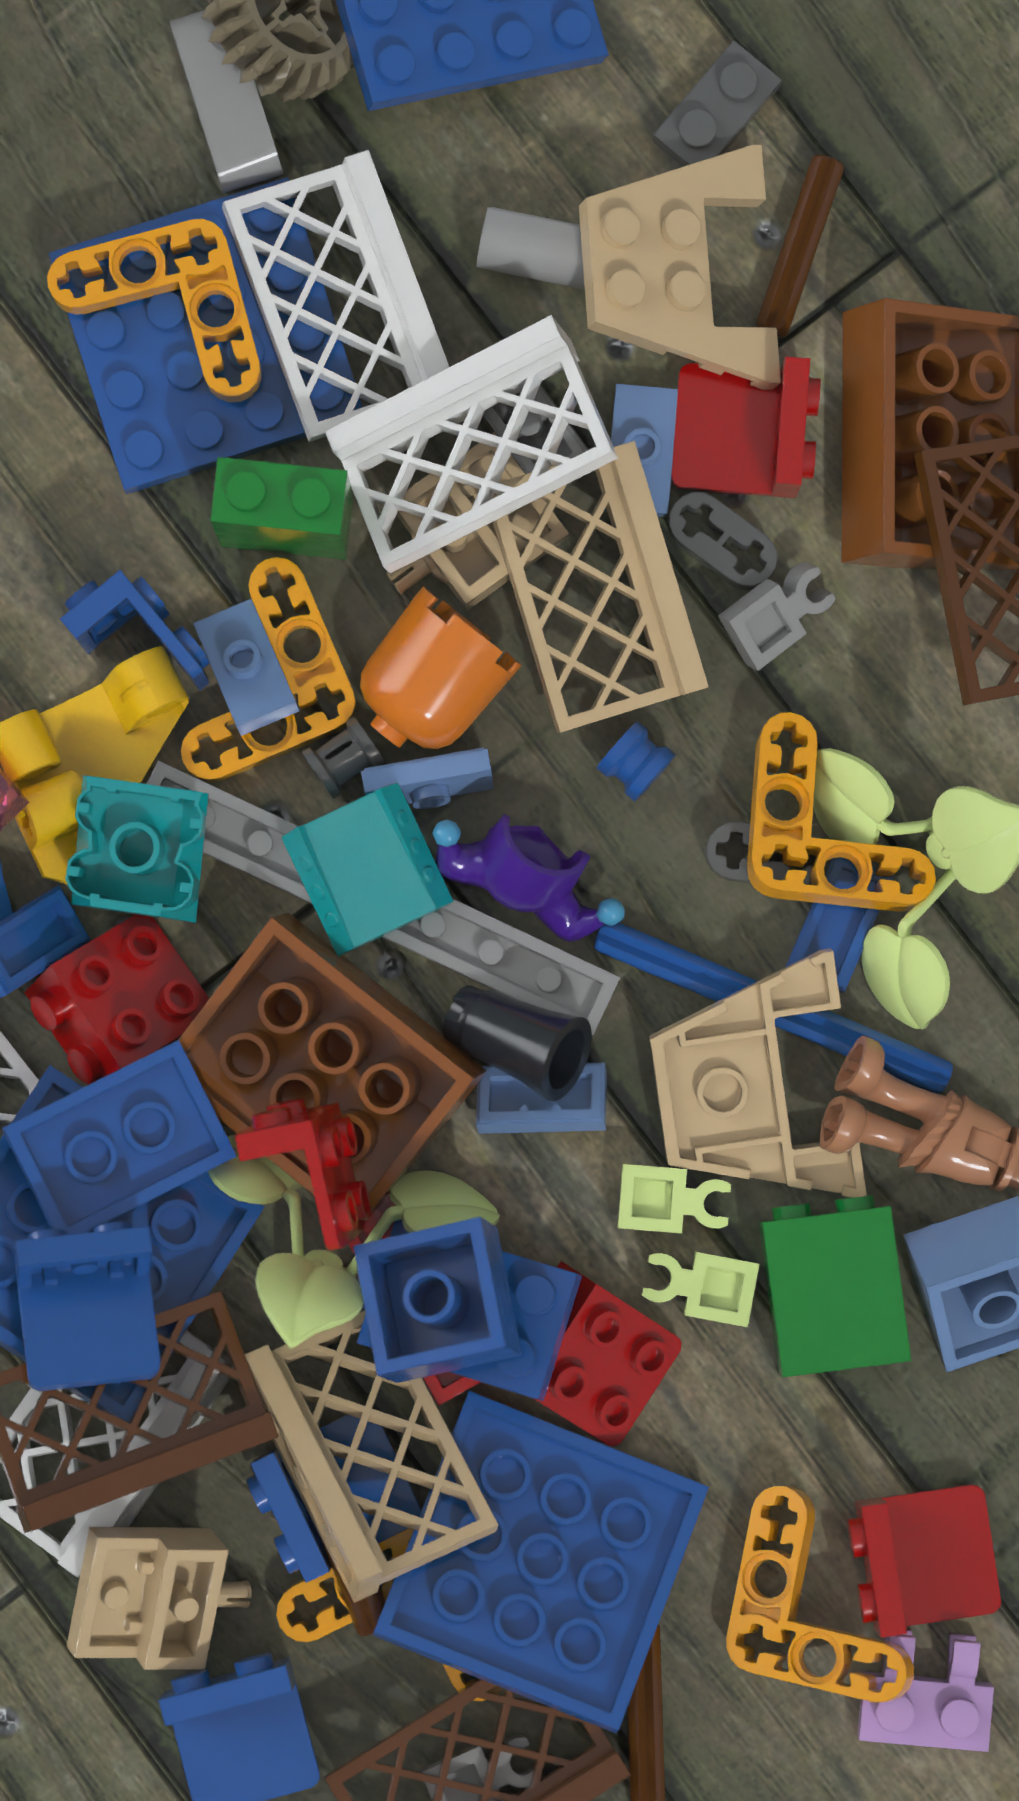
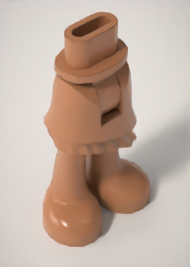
(956, 1133)

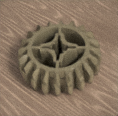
(286, 56)

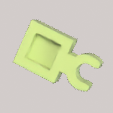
(659, 1198)
(714, 1288)

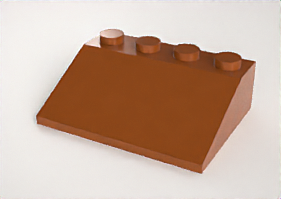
(915, 384)
(322, 1030)

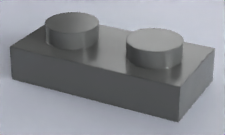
(717, 107)

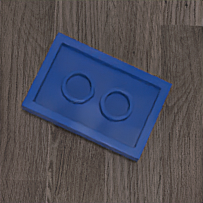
(119, 1141)
(541, 1307)

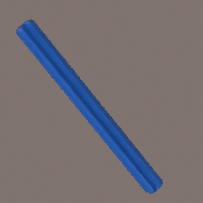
(719, 982)

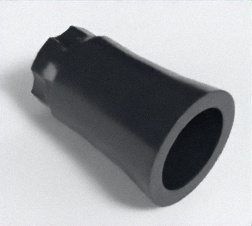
(520, 1039)

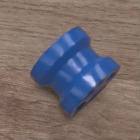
(636, 761)

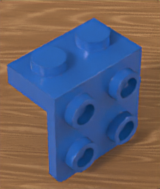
(103, 609)
(87, 1306)
(275, 1491)
(242, 1731)

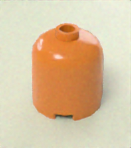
(432, 675)

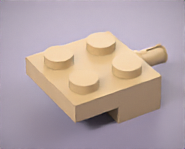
(474, 563)
(152, 1595)

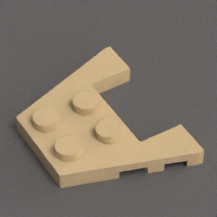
(652, 265)
(726, 1088)

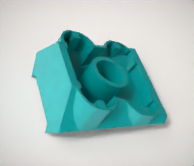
(138, 848)
(367, 869)

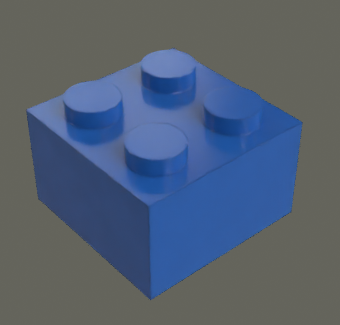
(437, 1300)

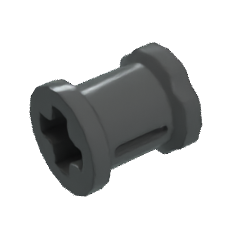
(343, 757)

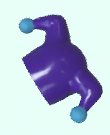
(526, 875)

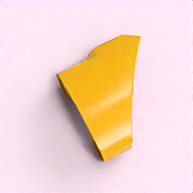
(100, 733)

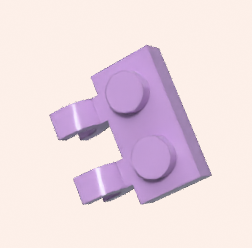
(934, 1710)

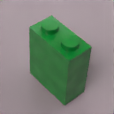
(282, 508)
(834, 1287)

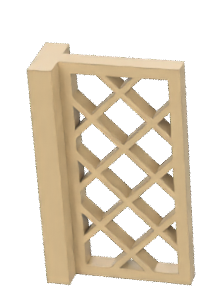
(651, 587)
(324, 1485)

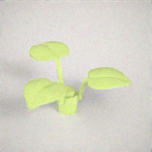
(969, 838)
(313, 1289)

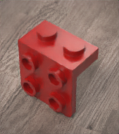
(744, 436)
(117, 998)
(327, 1147)
(607, 1363)
(924, 1558)

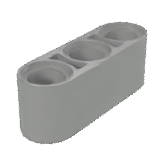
(227, 110)

